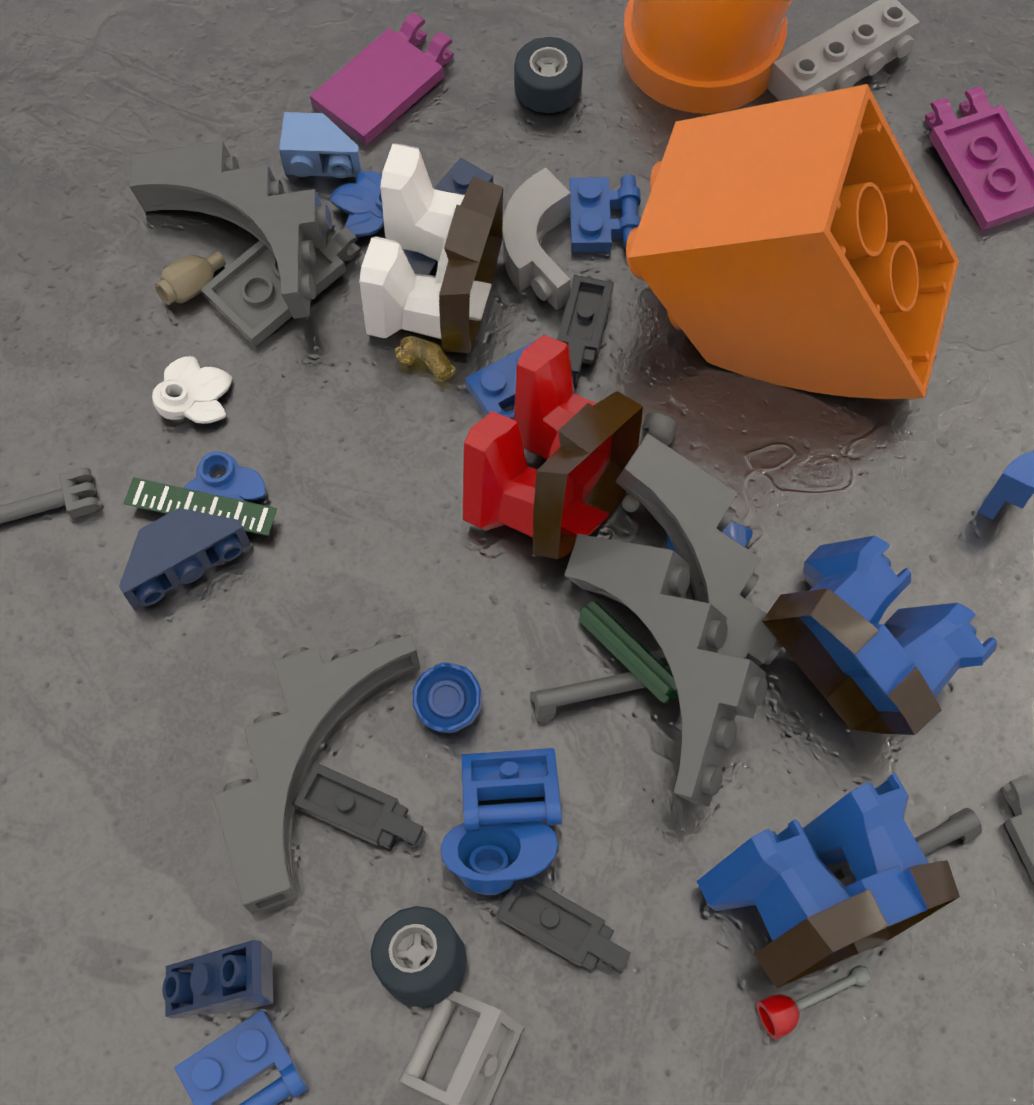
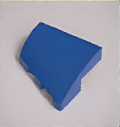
(1013, 486)

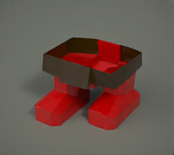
(583, 447)

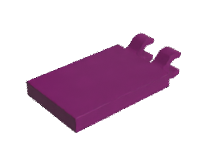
(383, 80)
(984, 158)

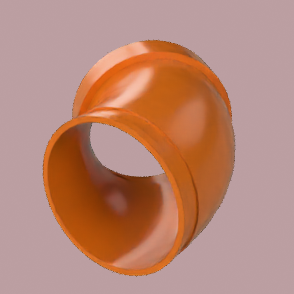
(703, 51)

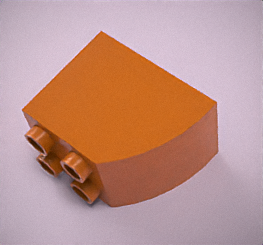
(799, 247)

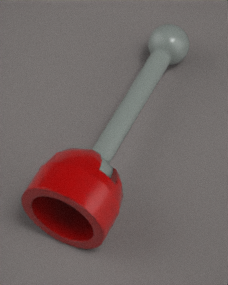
(781, 1013)

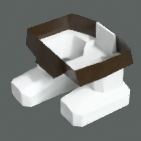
(446, 226)

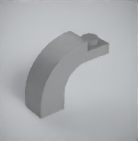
(530, 213)

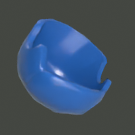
(447, 697)

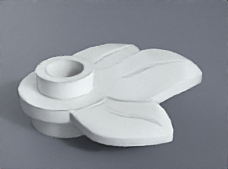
(191, 391)

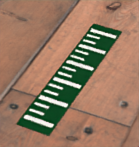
(167, 498)

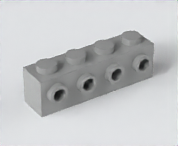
(846, 52)

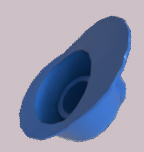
(498, 854)

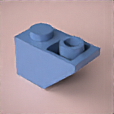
(317, 147)

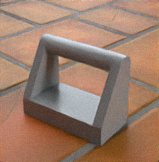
(481, 1061)

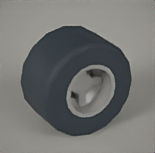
(548, 74)
(405, 943)

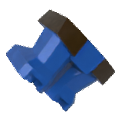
(870, 671)
(807, 907)

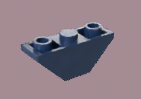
(178, 552)
(220, 981)

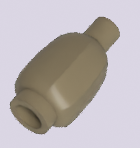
(187, 276)

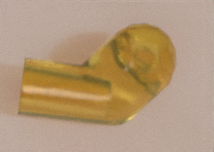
(427, 351)

